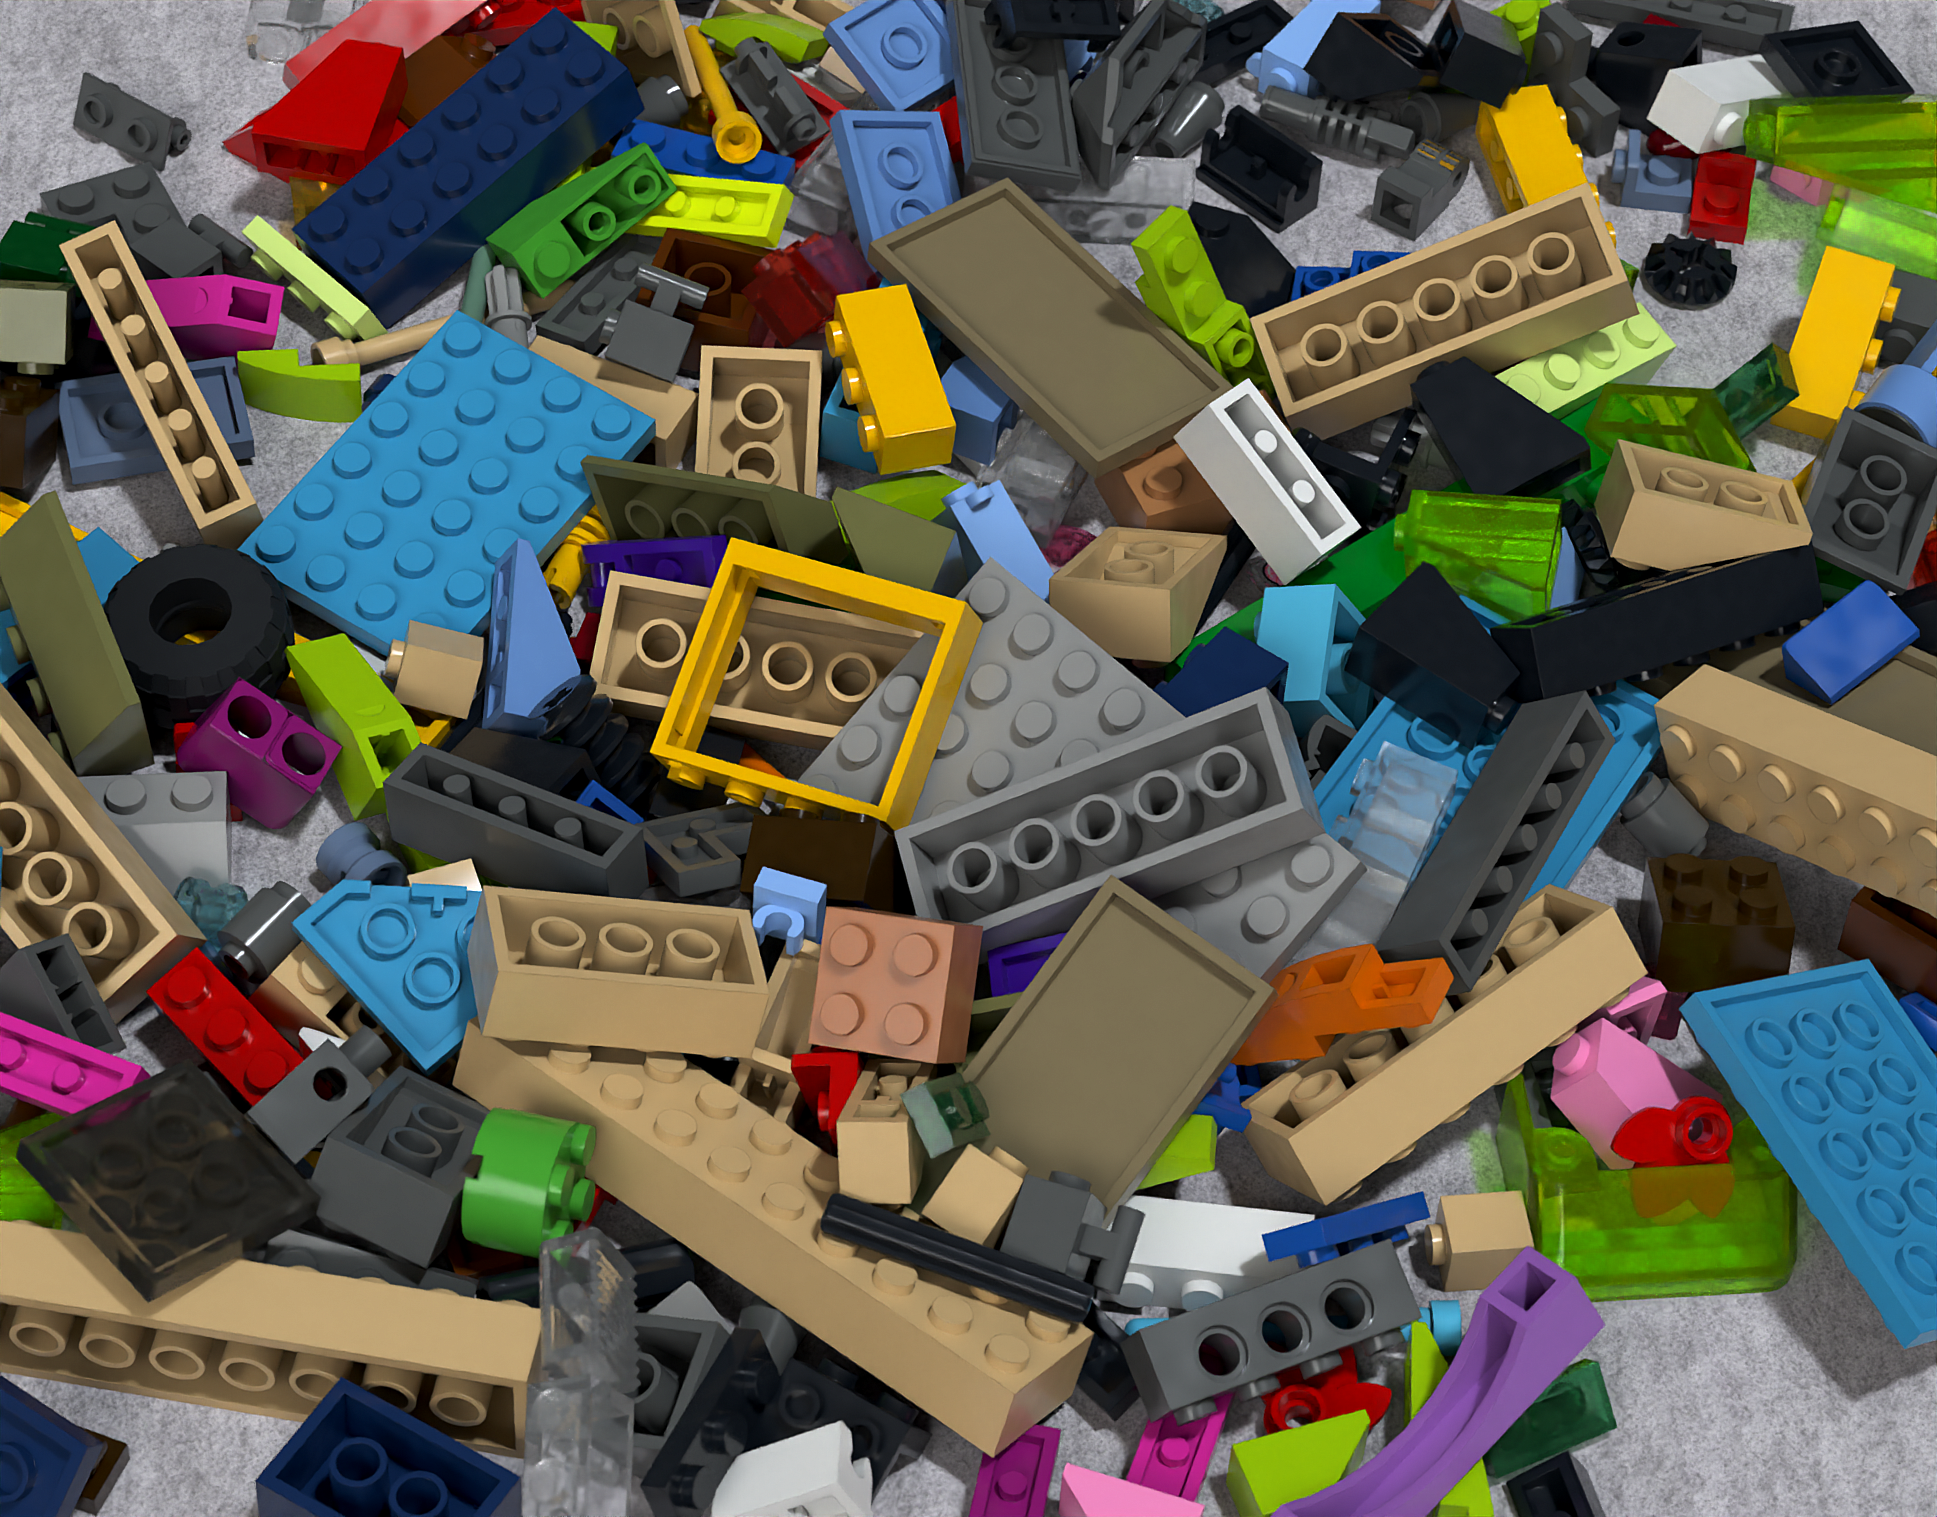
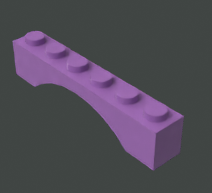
(1514, 1348)

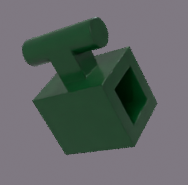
(33, 252)

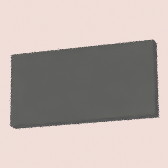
(1012, 103)

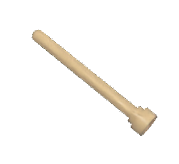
(410, 338)

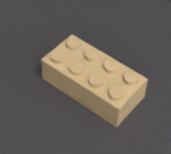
(616, 973)

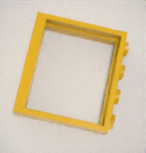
(713, 645)

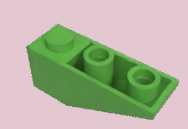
(580, 219)

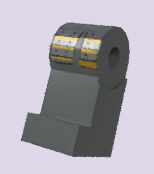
(1424, 180)

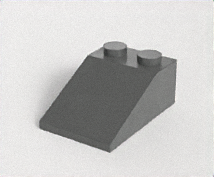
(1871, 500)
(401, 1167)

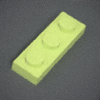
(310, 283)

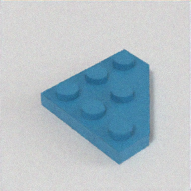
(401, 959)

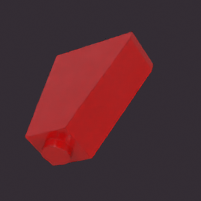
(334, 115)

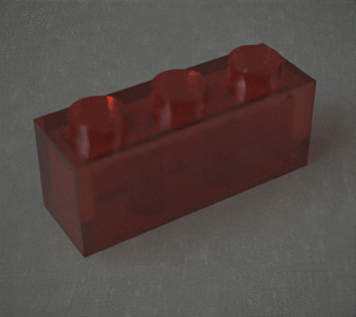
(800, 284)

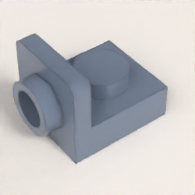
(1651, 180)

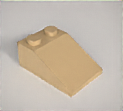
(648, 40)
(760, 415)
(1693, 511)
(1139, 591)

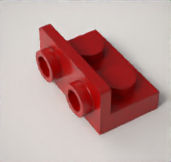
(826, 1083)

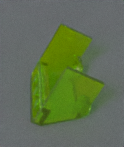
(1652, 1226)

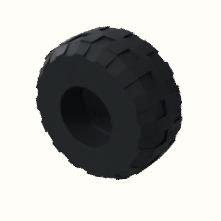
(194, 592)

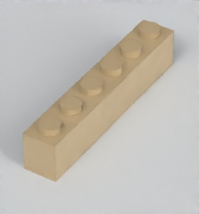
(162, 387)

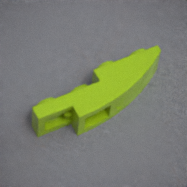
(1189, 299)

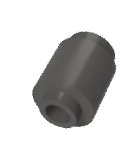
(1663, 819)
(262, 931)

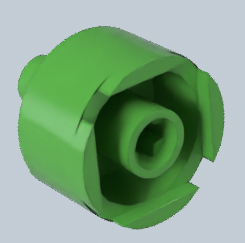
(527, 1181)

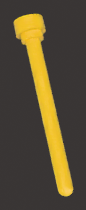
(735, 131)

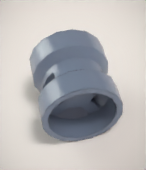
(356, 855)

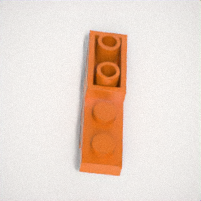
(1343, 994)

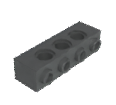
(1363, 1282)

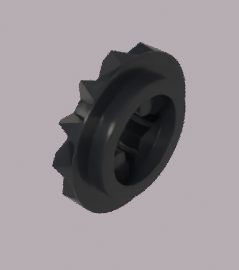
(1699, 284)
(1590, 545)

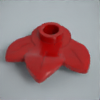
(1661, 1135)
(1323, 1396)

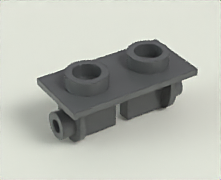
(773, 98)
(128, 122)

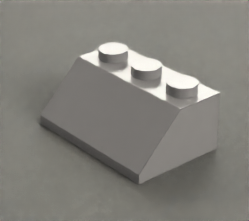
(172, 821)

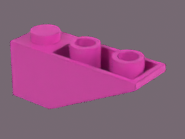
(216, 314)

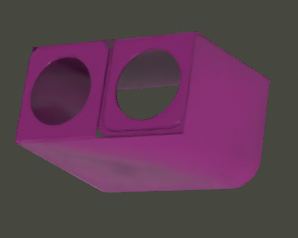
(263, 791)

